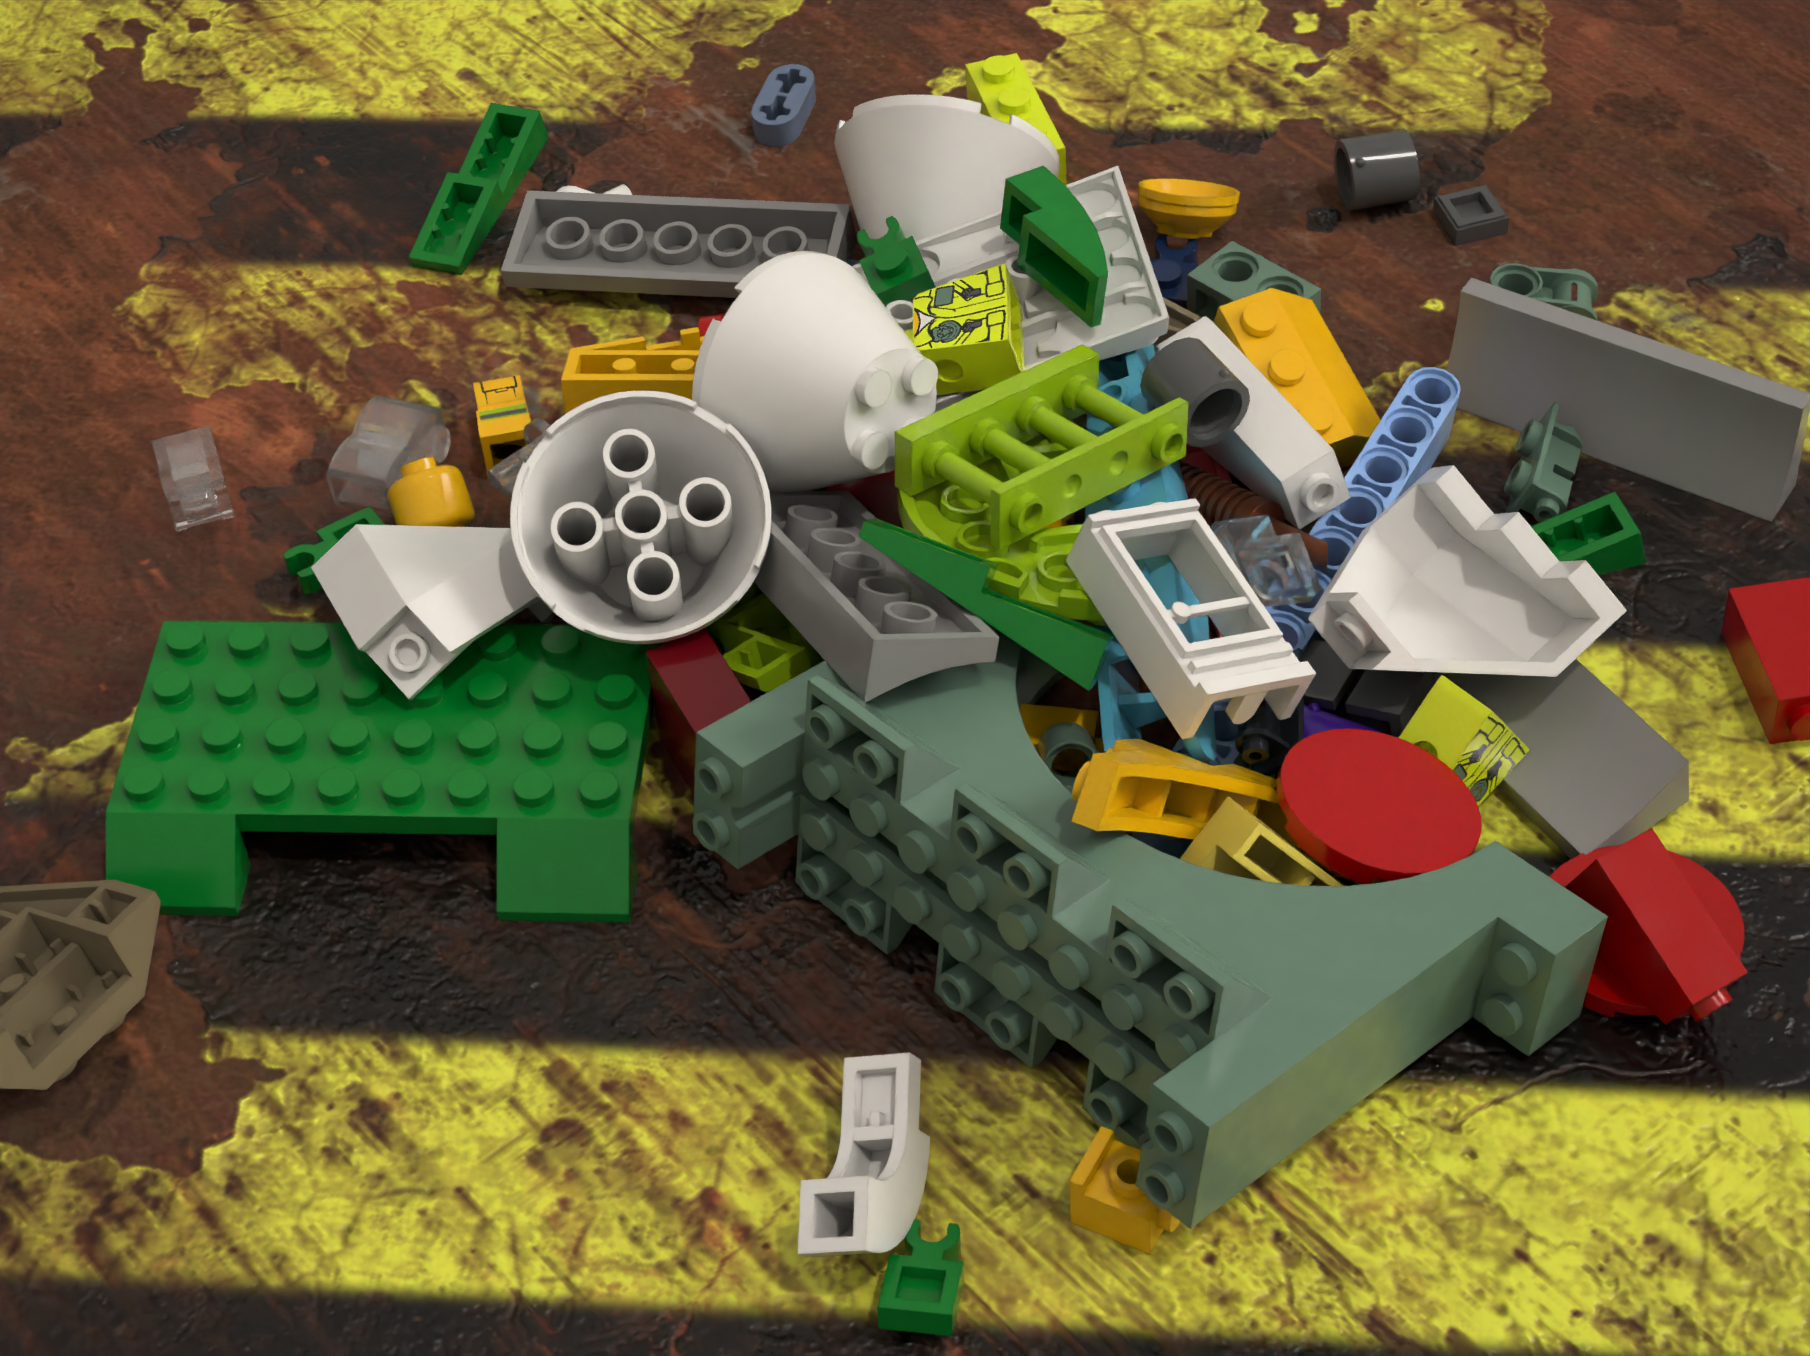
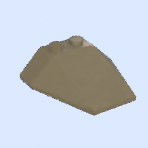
(68, 972)

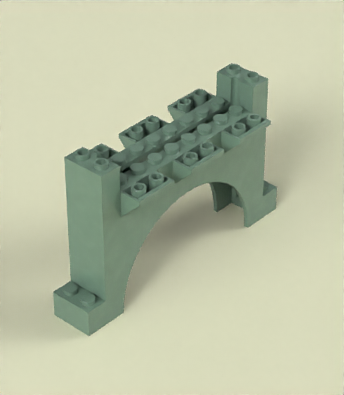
(1208, 1001)

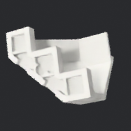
(1459, 590)
(424, 593)

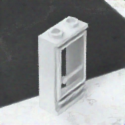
(1184, 676)

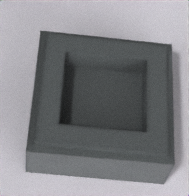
(1470, 215)

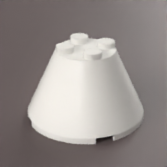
(932, 162)
(813, 373)
(641, 517)

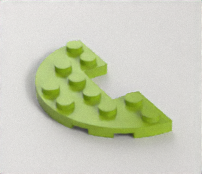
(1027, 569)

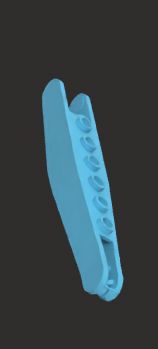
(1121, 703)

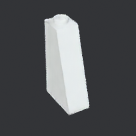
(1273, 445)

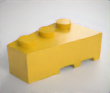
(630, 366)

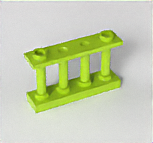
(1021, 408)

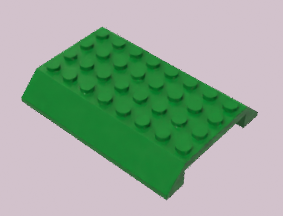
(303, 732)

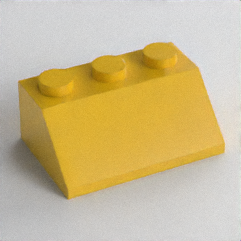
(1304, 363)

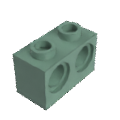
(1238, 273)

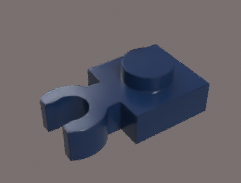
(1172, 269)

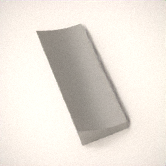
(663, 241)
(1630, 399)
(858, 604)
(1591, 762)

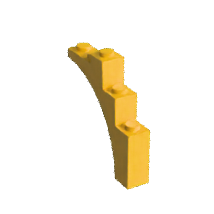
(1169, 793)

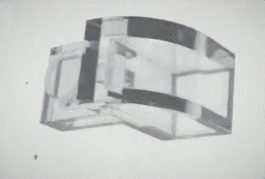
(192, 478)
(1271, 563)

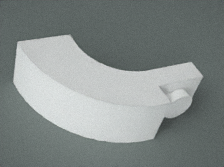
(878, 1167)

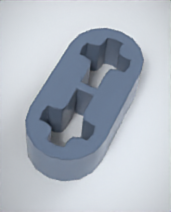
(783, 105)

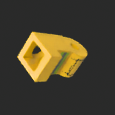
(500, 415)

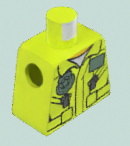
(971, 330)
(1465, 737)

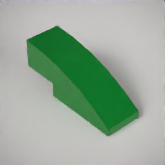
(1056, 241)

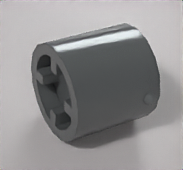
(1376, 169)
(1198, 376)

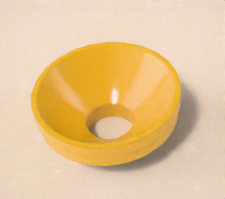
(1187, 206)

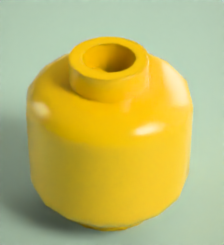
(430, 496)

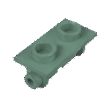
(1547, 463)

